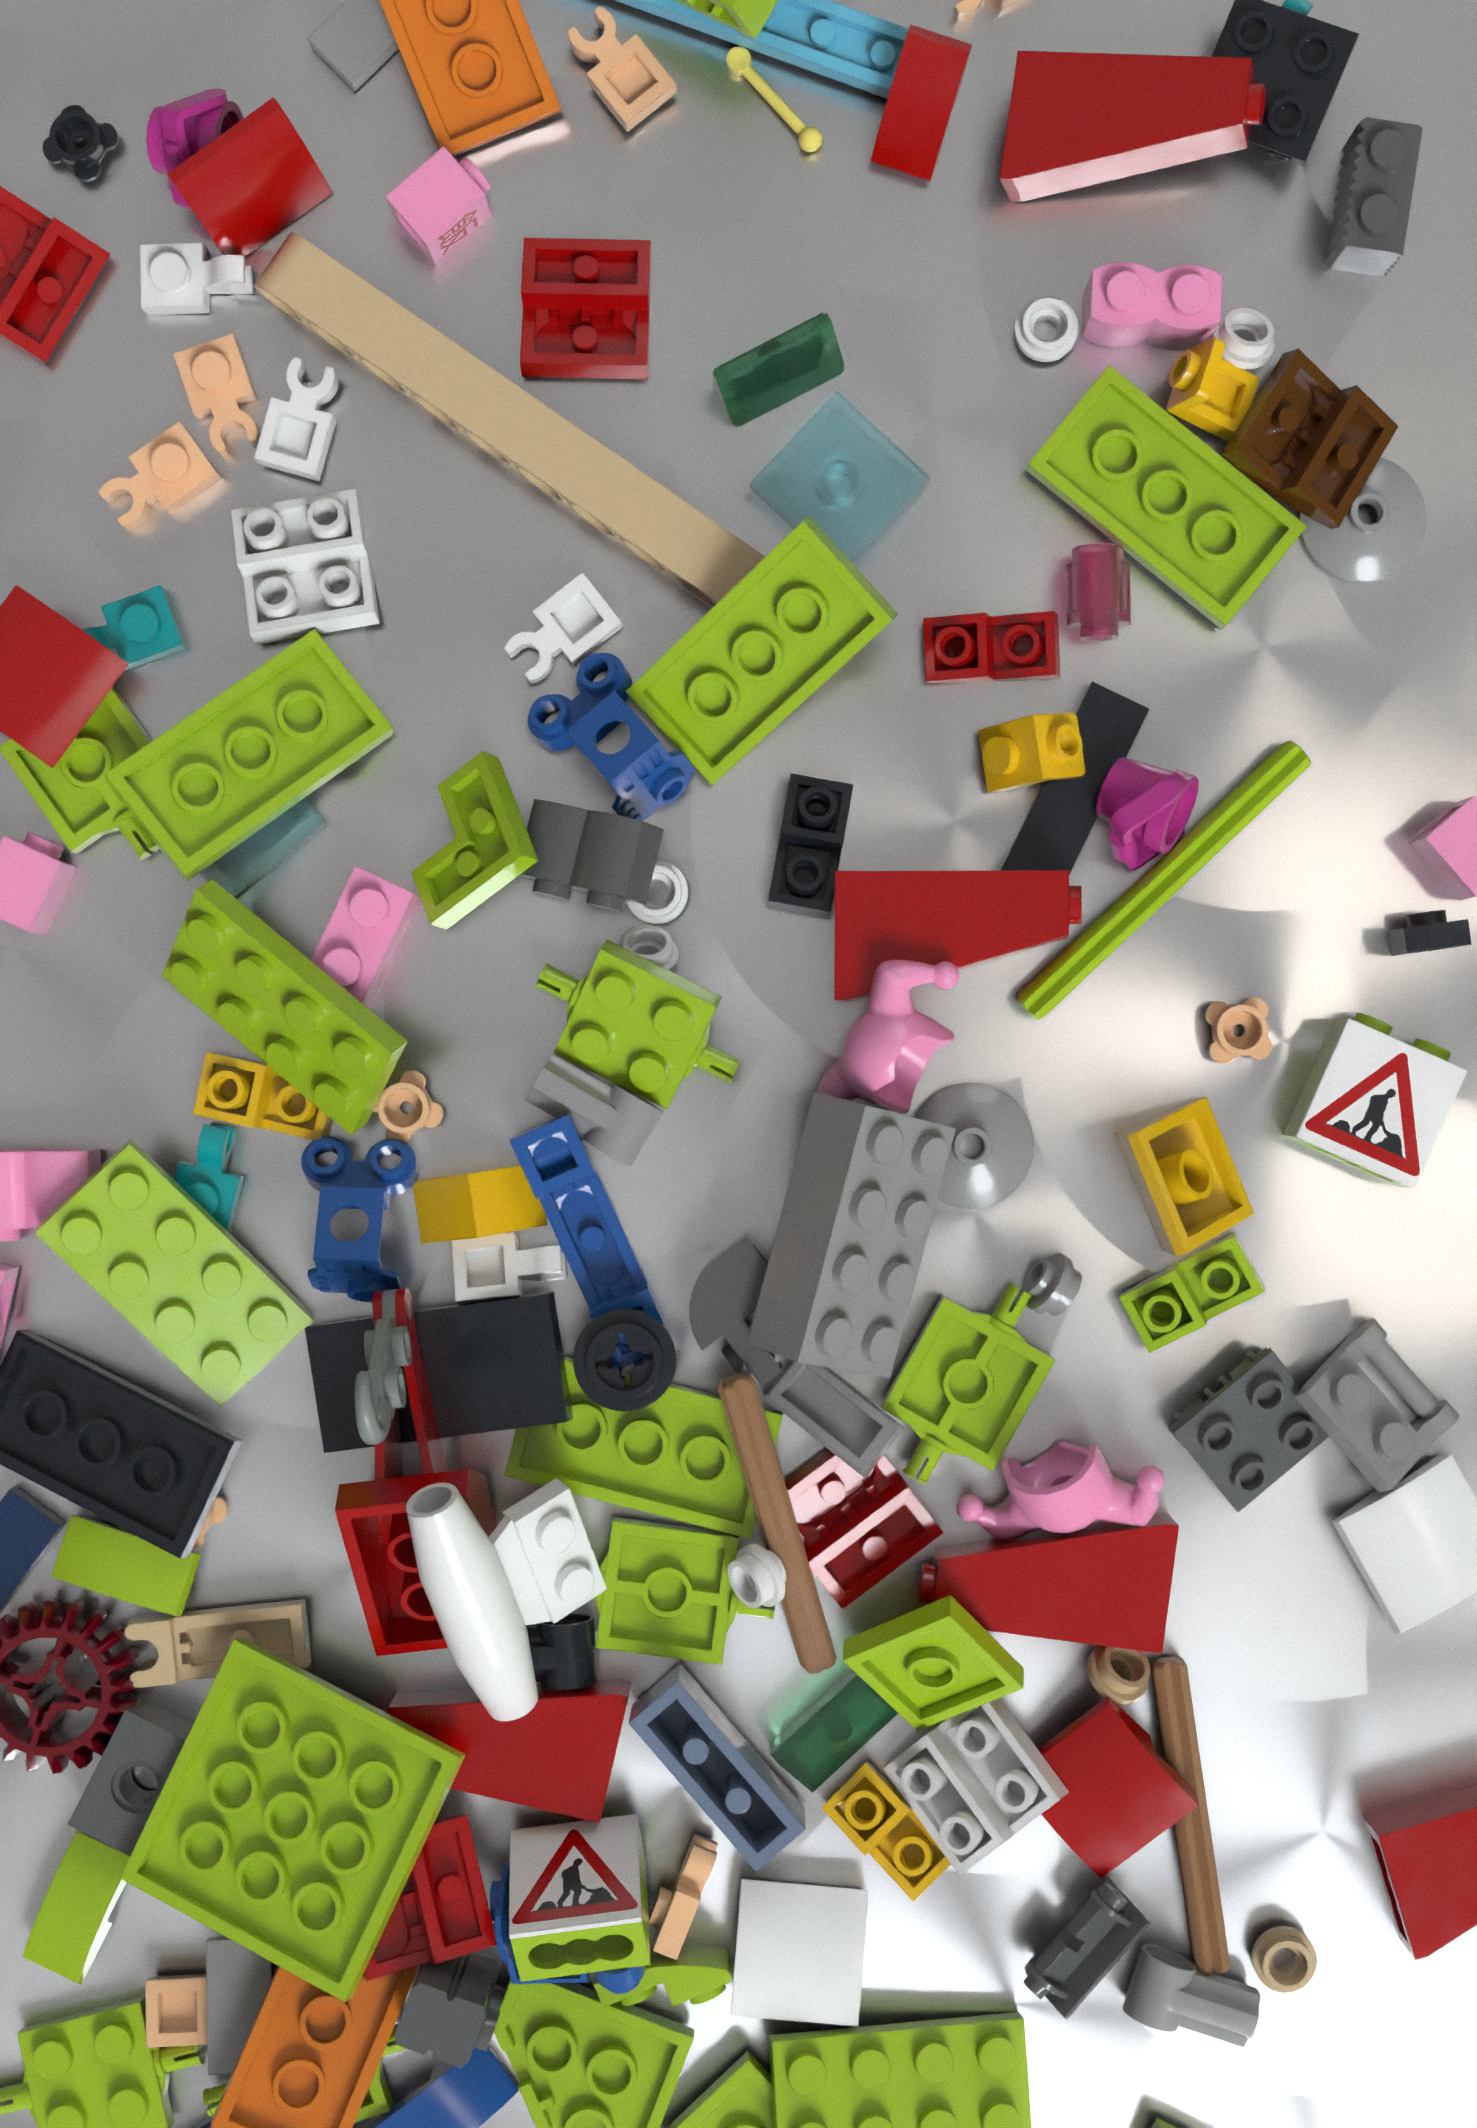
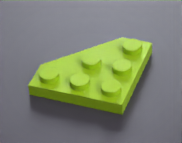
(589, 2061)

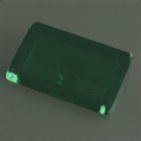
(778, 370)
(831, 1731)

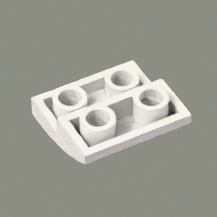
(305, 566)
(1416, 1543)
(975, 1782)
(799, 1953)

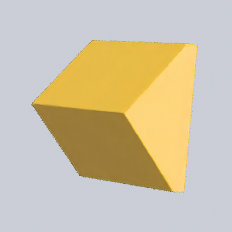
(1184, 1176)

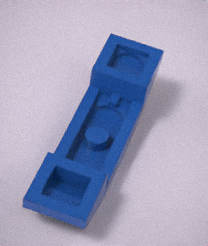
(586, 1224)
(455, 2095)

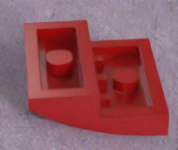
(251, 181)
(42, 276)
(585, 308)
(49, 676)
(857, 1525)
(1116, 1788)
(440, 1907)

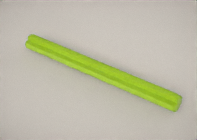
(1163, 880)

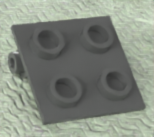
(1249, 1429)

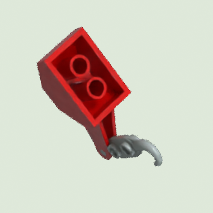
(374, 1511)

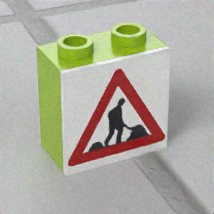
(1376, 1100)
(578, 1898)

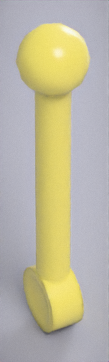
(740, 64)

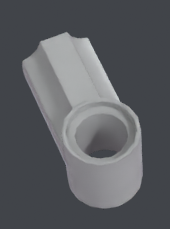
(606, 1115)
(1172, 1993)

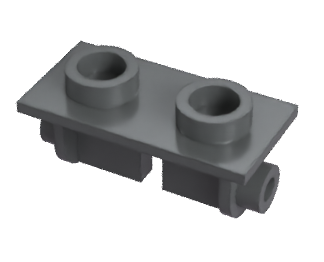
(1086, 1949)

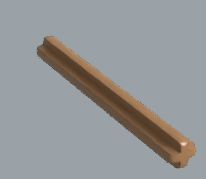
(777, 1520)
(1193, 1830)

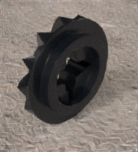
(603, 1381)

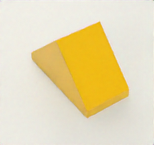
(476, 1205)

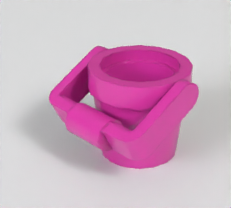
(187, 127)
(1145, 805)

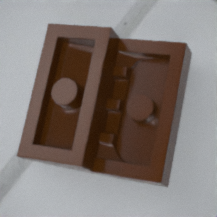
(1310, 440)

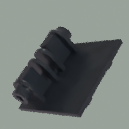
(1297, 62)

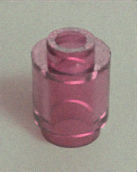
(1098, 591)

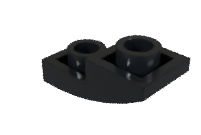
(810, 846)

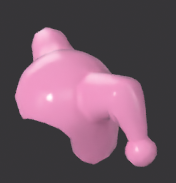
(892, 1040)
(1064, 1494)

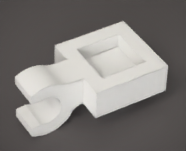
(181, 278)
(495, 1267)

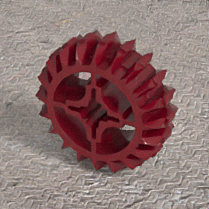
(106, 1693)

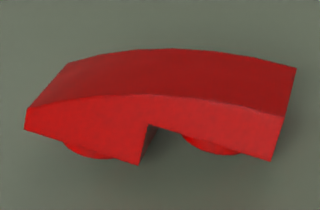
(920, 102)
(991, 647)

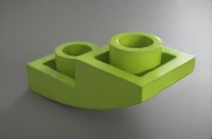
(1192, 1292)
(124, 1566)
(77, 1908)
(695, 1976)

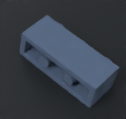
(718, 1767)

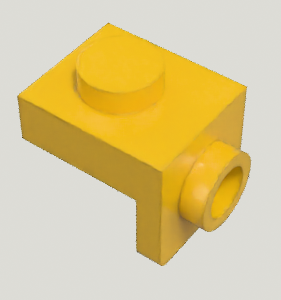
(1210, 389)
(1031, 751)

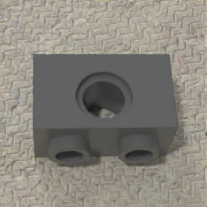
(112, 1803)

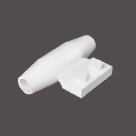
(490, 1587)

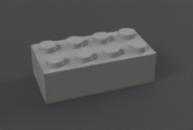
(850, 1236)

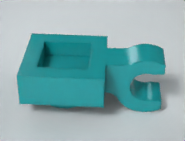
(140, 628)
(208, 1179)

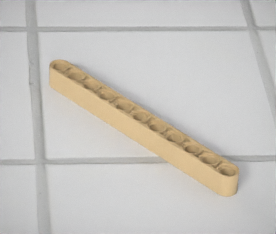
(505, 421)

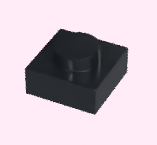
(1428, 933)

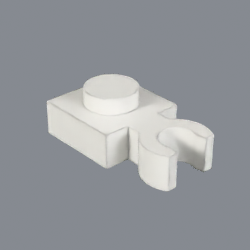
(296, 431)
(572, 623)

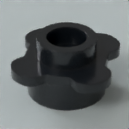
(67, 129)

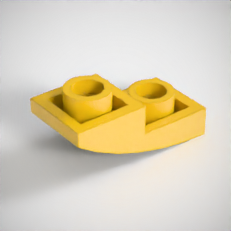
(256, 1098)
(886, 1828)

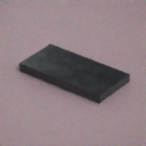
(483, 1362)
(109, 1444)

